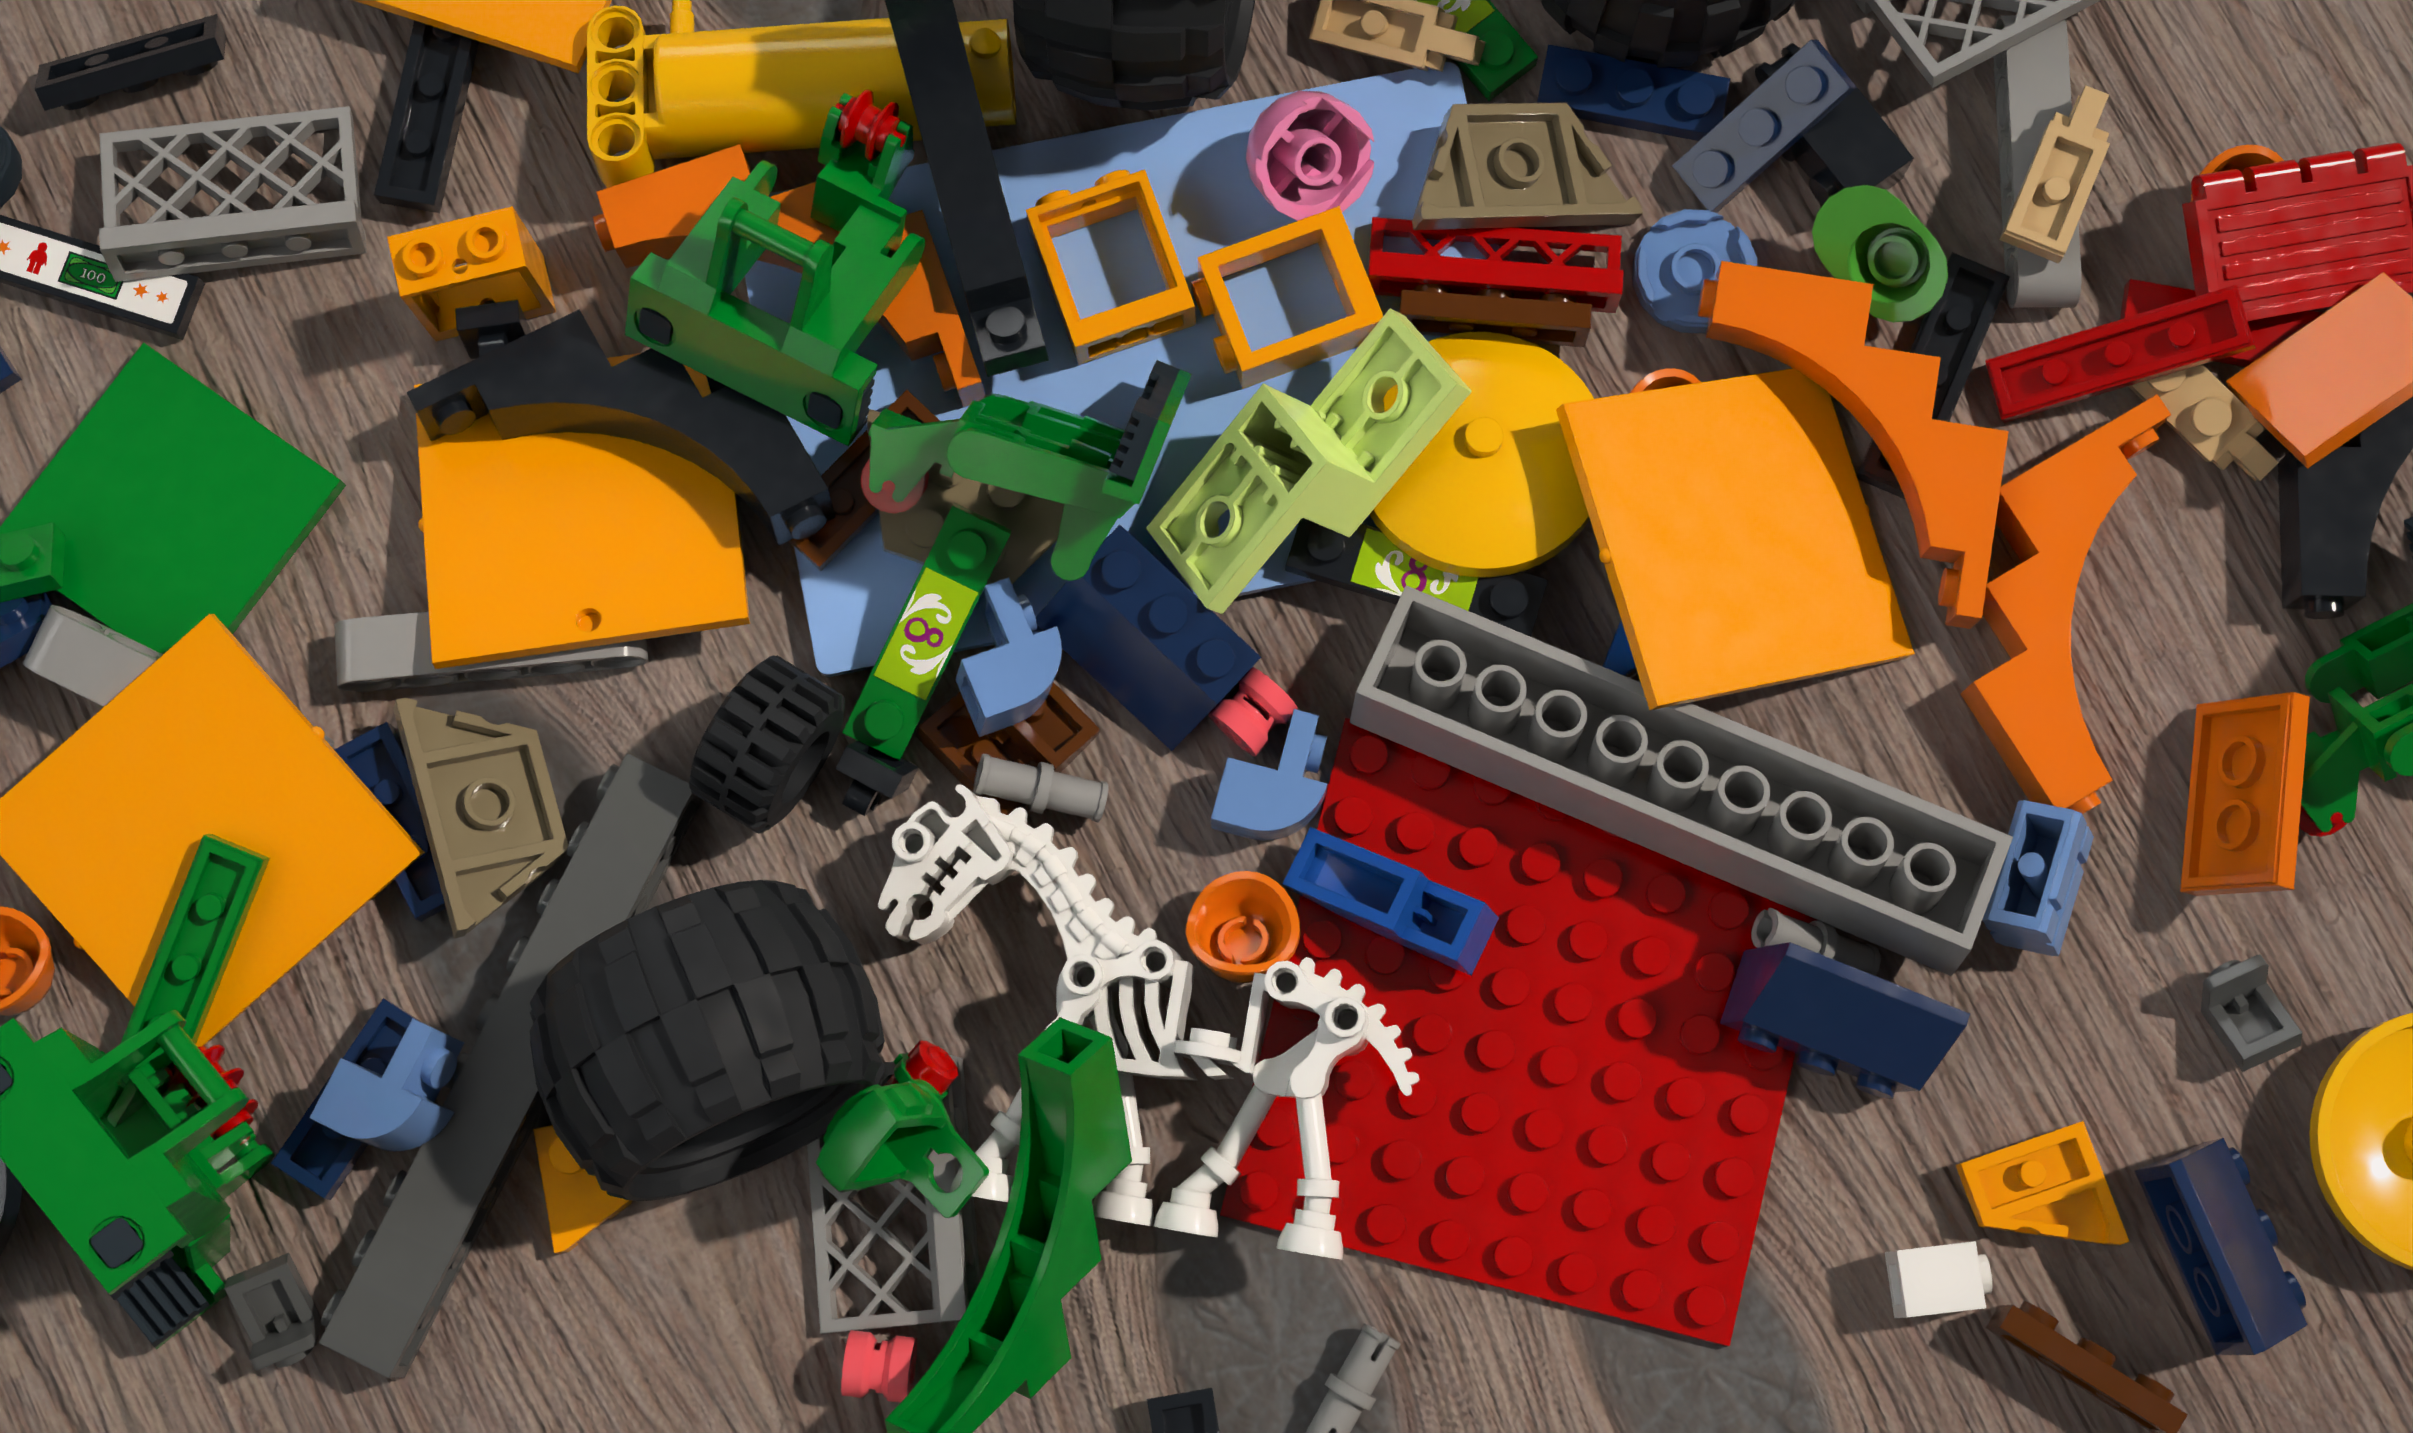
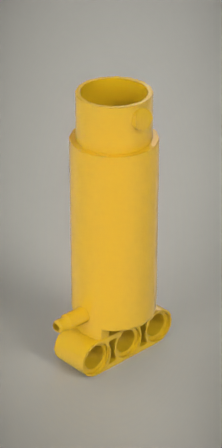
(753, 84)

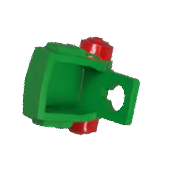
(895, 1127)

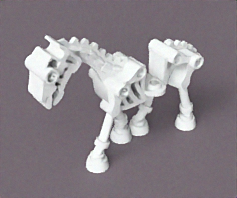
(1112, 960)

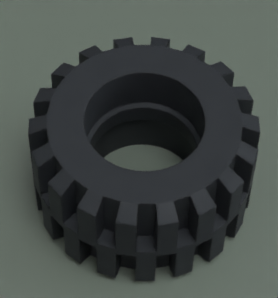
(767, 744)

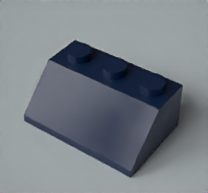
(1147, 638)
(1840, 1019)
(2223, 1248)

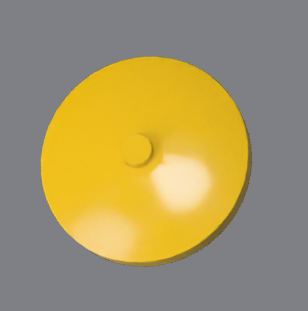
(1498, 475)
(2366, 1139)

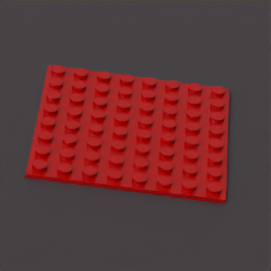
(1573, 1094)

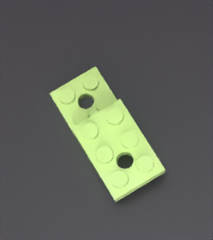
(1307, 460)

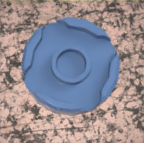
(1676, 260)

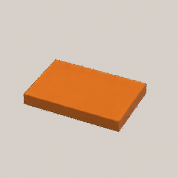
(2334, 372)
(2245, 795)

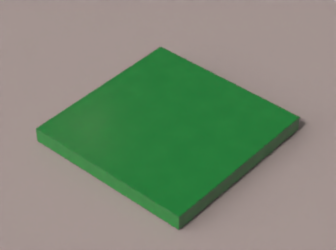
(173, 505)

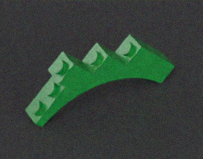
(1047, 1242)

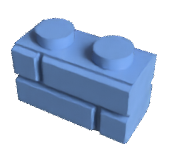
(2039, 878)

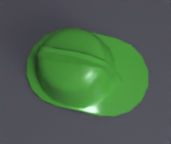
(1879, 241)

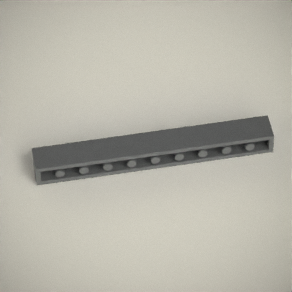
(494, 1092)

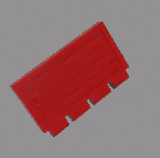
(2303, 229)

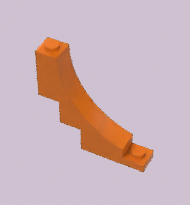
(665, 206)
(1942, 467)
(2050, 523)

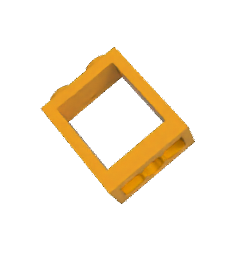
(499, 268)
(1347, 273)
(1135, 321)

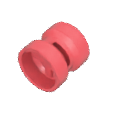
(1245, 720)
(878, 1366)

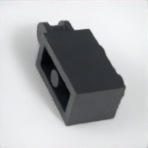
(1846, 146)

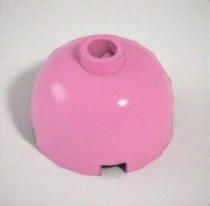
(1310, 154)

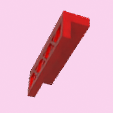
(1396, 272)

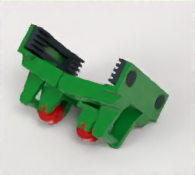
(132, 1159)

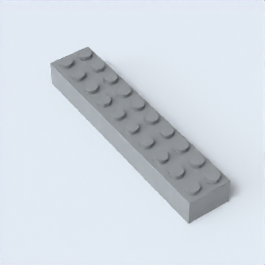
(1681, 781)

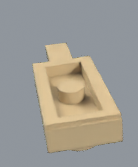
(1395, 32)
(2059, 179)
(2210, 419)

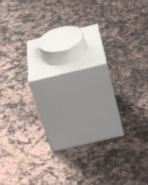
(1938, 1279)

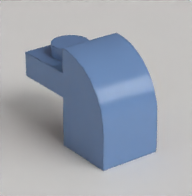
(1017, 675)
(1272, 802)
(398, 1107)

